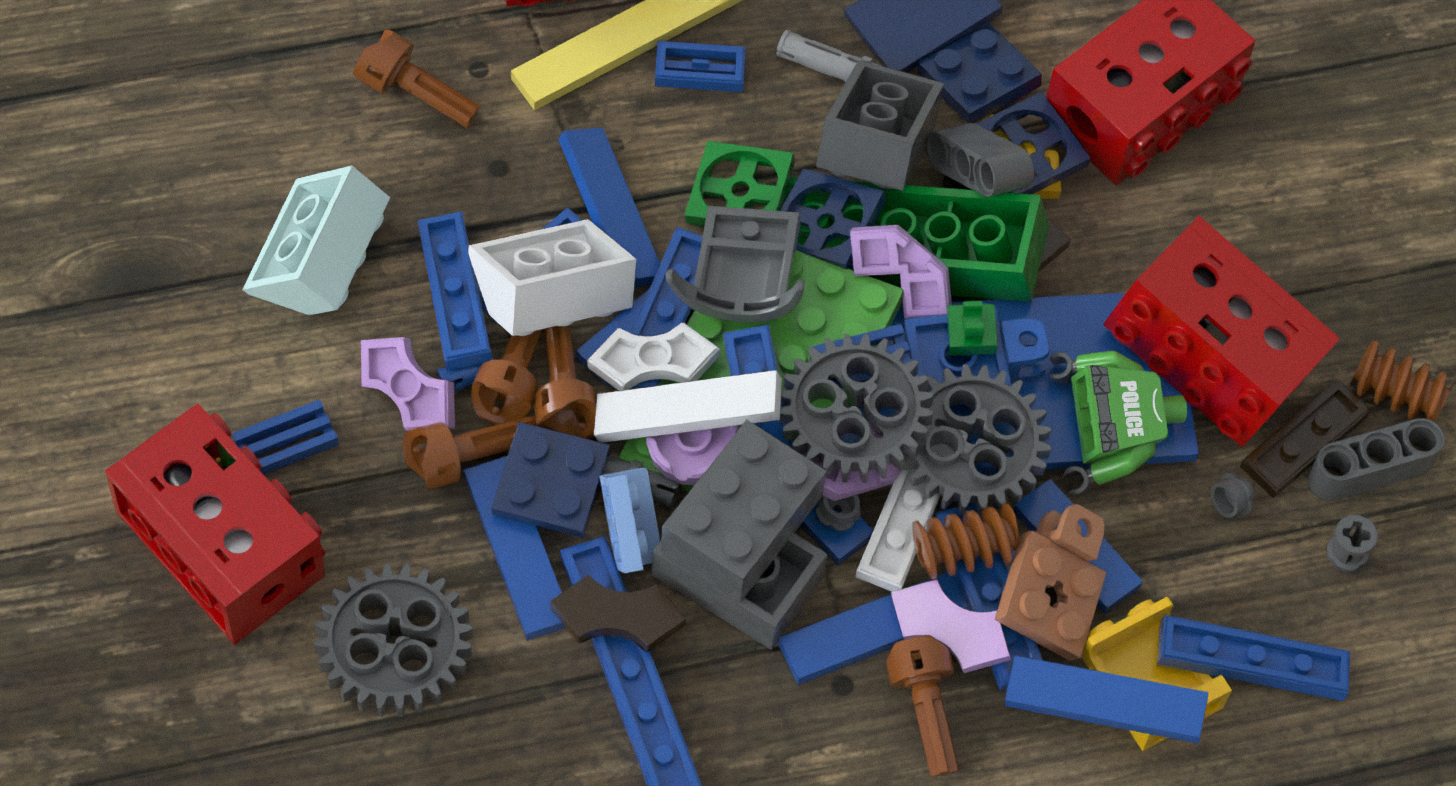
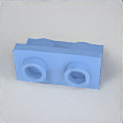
(630, 518)

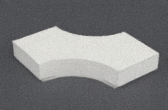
(632, 359)

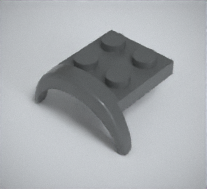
(744, 266)

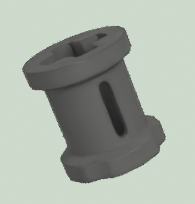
(1362, 541)

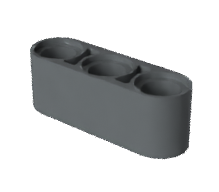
(979, 159)
(1388, 444)

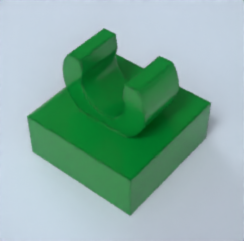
(972, 328)

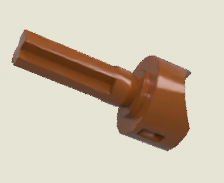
(392, 66)
(507, 382)
(564, 399)
(442, 456)
(926, 696)

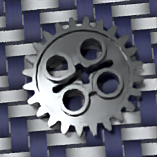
(890, 386)
(991, 404)
(385, 678)

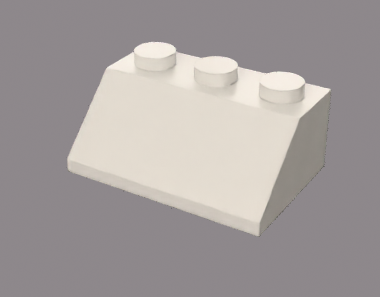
(553, 277)

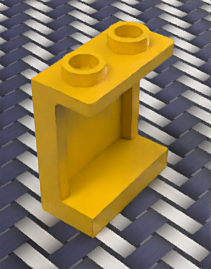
(1132, 651)

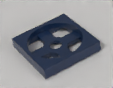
(1056, 134)
(841, 193)

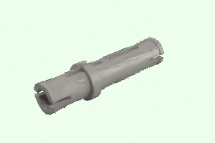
(818, 55)

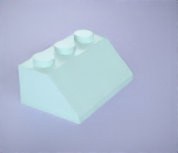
(318, 241)

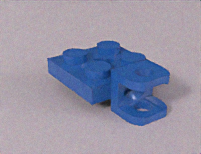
(930, 347)

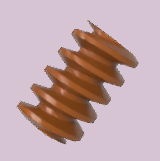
(1401, 383)
(966, 539)

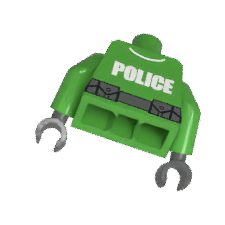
(1117, 414)

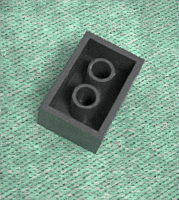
(879, 125)
(743, 510)
(770, 602)

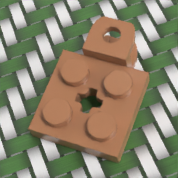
(1061, 562)

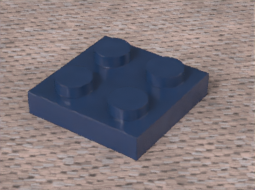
(980, 73)
(551, 479)

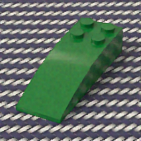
(984, 241)

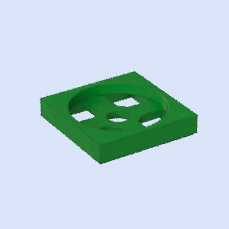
(748, 160)

